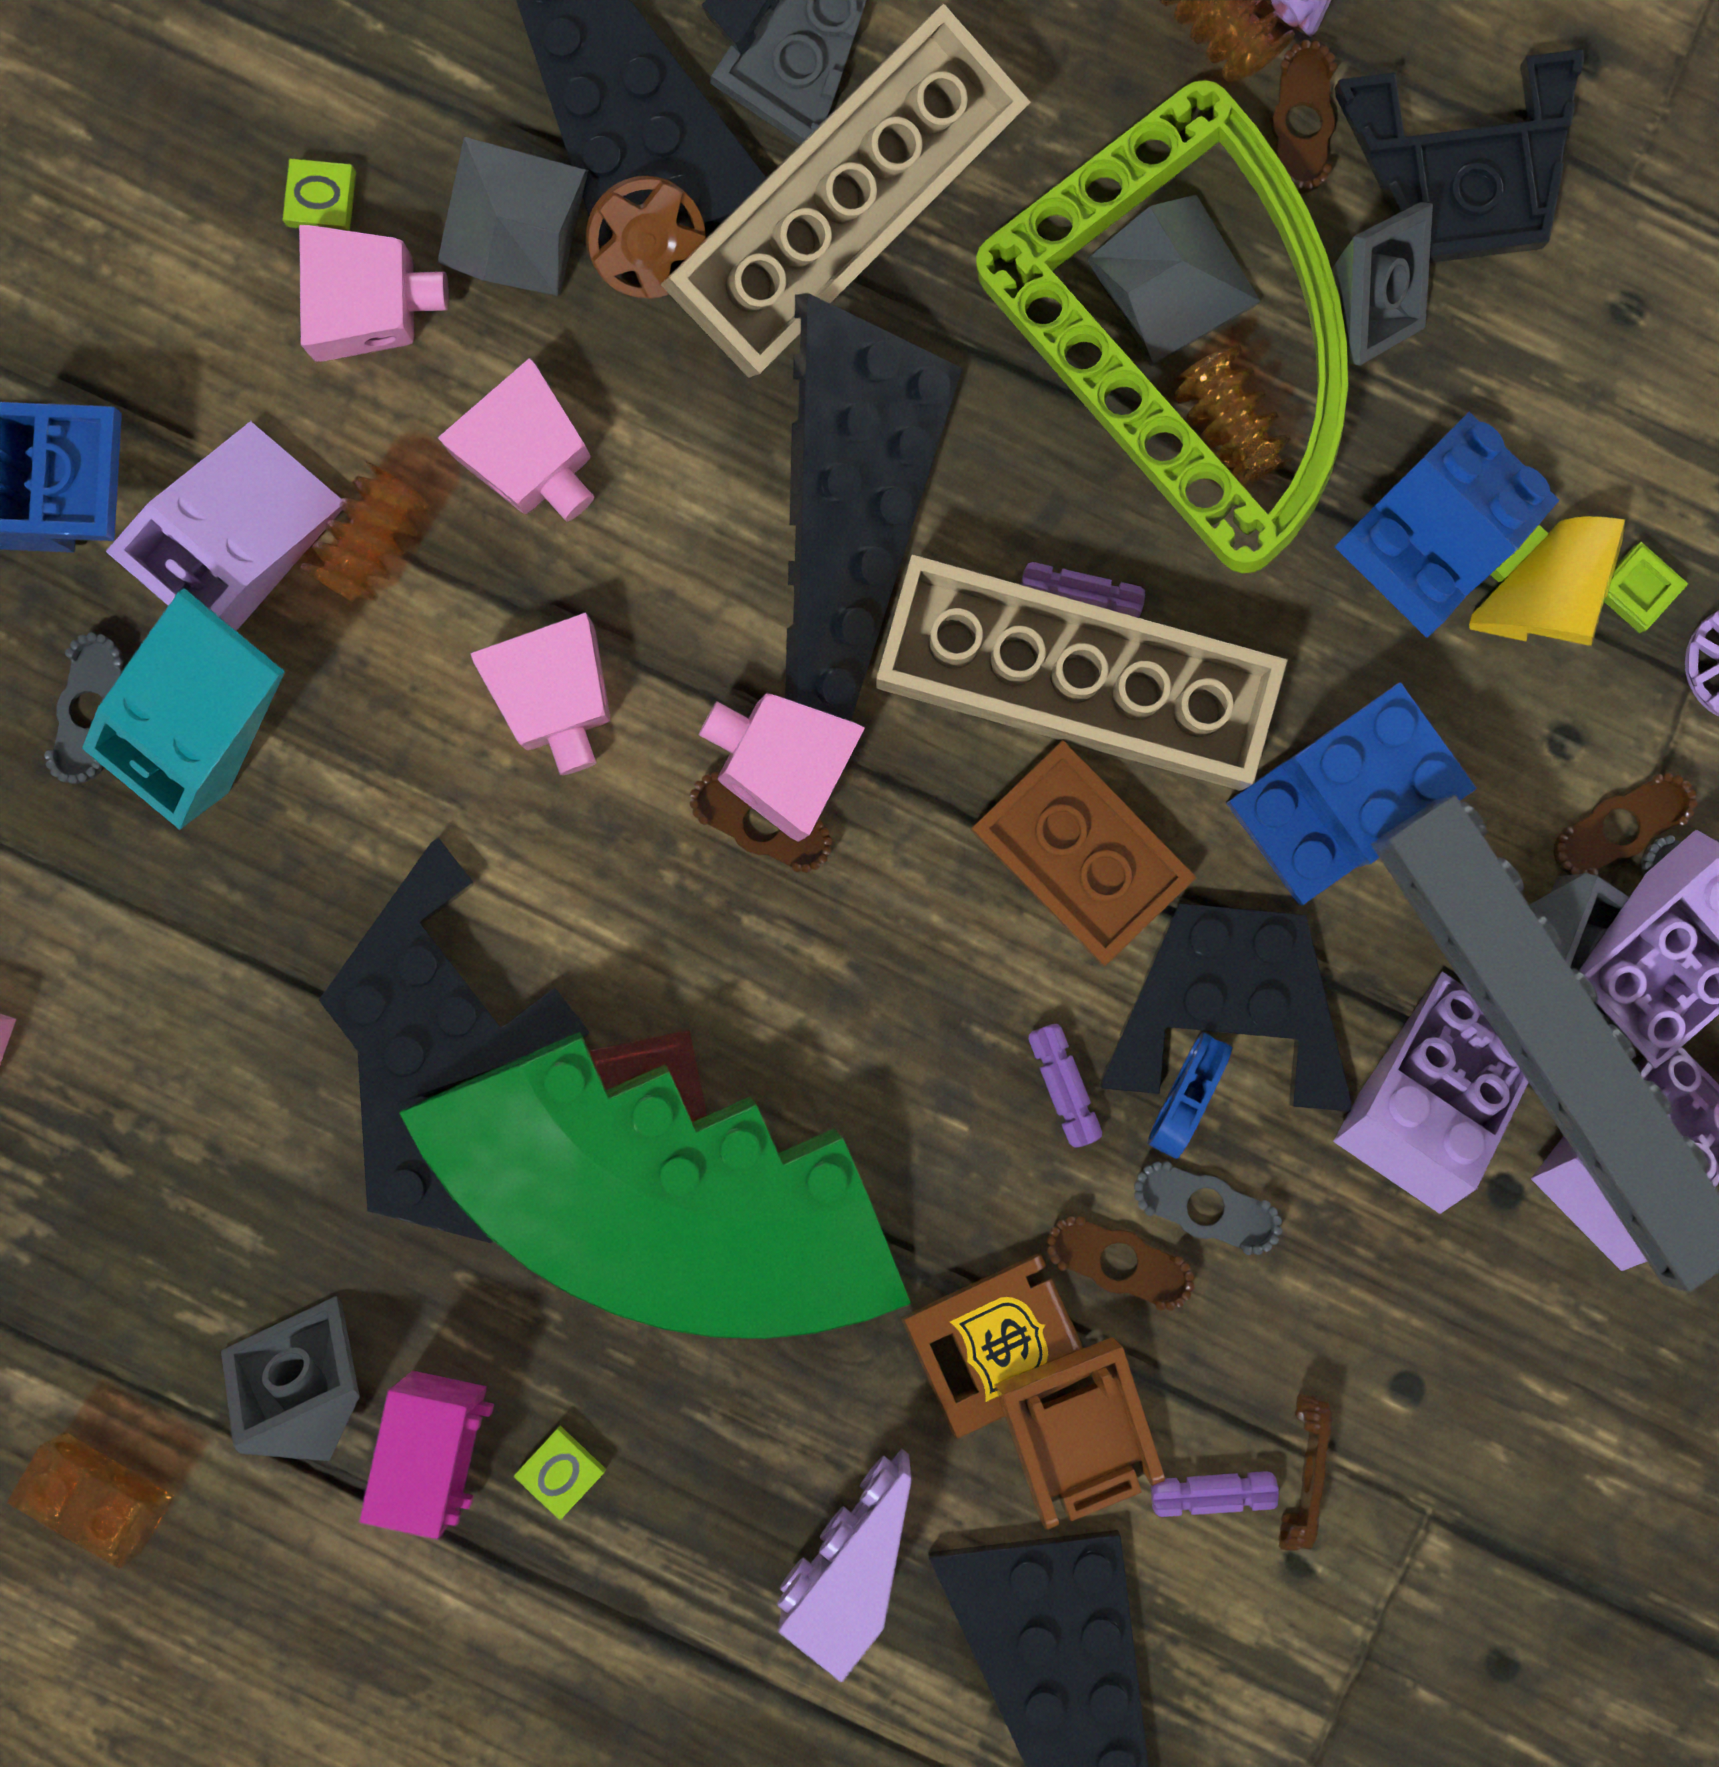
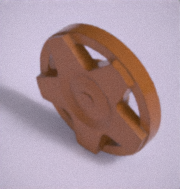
(643, 235)

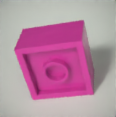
(424, 1454)

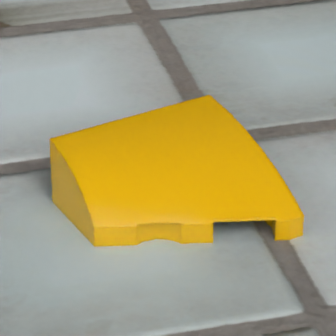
(1558, 585)

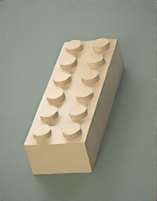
(846, 190)
(1080, 673)

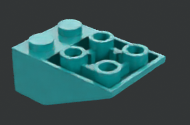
(184, 711)

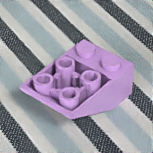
(228, 526)
(1662, 953)
(1436, 1100)
(1570, 1186)
(842, 1597)

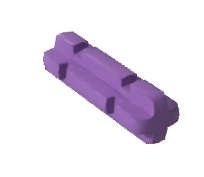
(1085, 588)
(1065, 1085)
(1215, 1494)

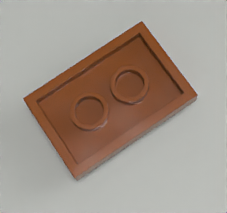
(1083, 853)

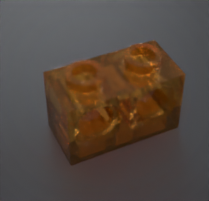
(90, 1499)

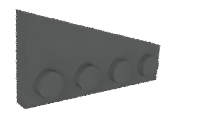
(792, 63)

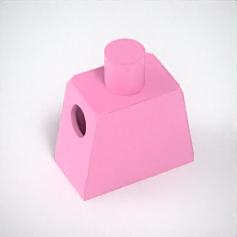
(360, 292)
(523, 445)
(550, 688)
(782, 758)

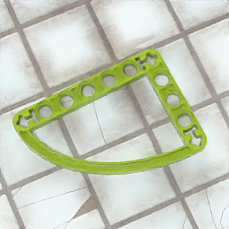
(1039, 257)

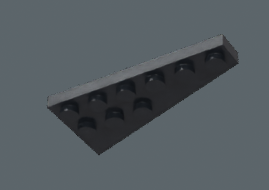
(633, 109)
(856, 482)
(1053, 1644)

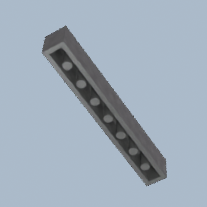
(1559, 1037)

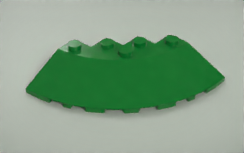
(658, 1211)

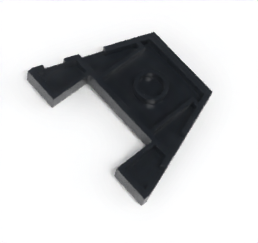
(1488, 184)
(1237, 977)
(415, 1011)
(396, 1173)

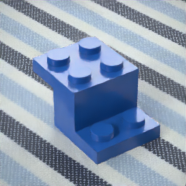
(57, 475)
(1448, 523)
(1347, 791)

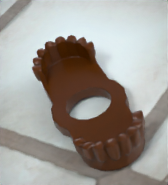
(1305, 82)
(1656, 808)
(726, 812)
(1157, 1276)
(1301, 1528)

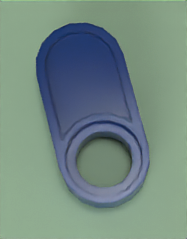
(1189, 1095)

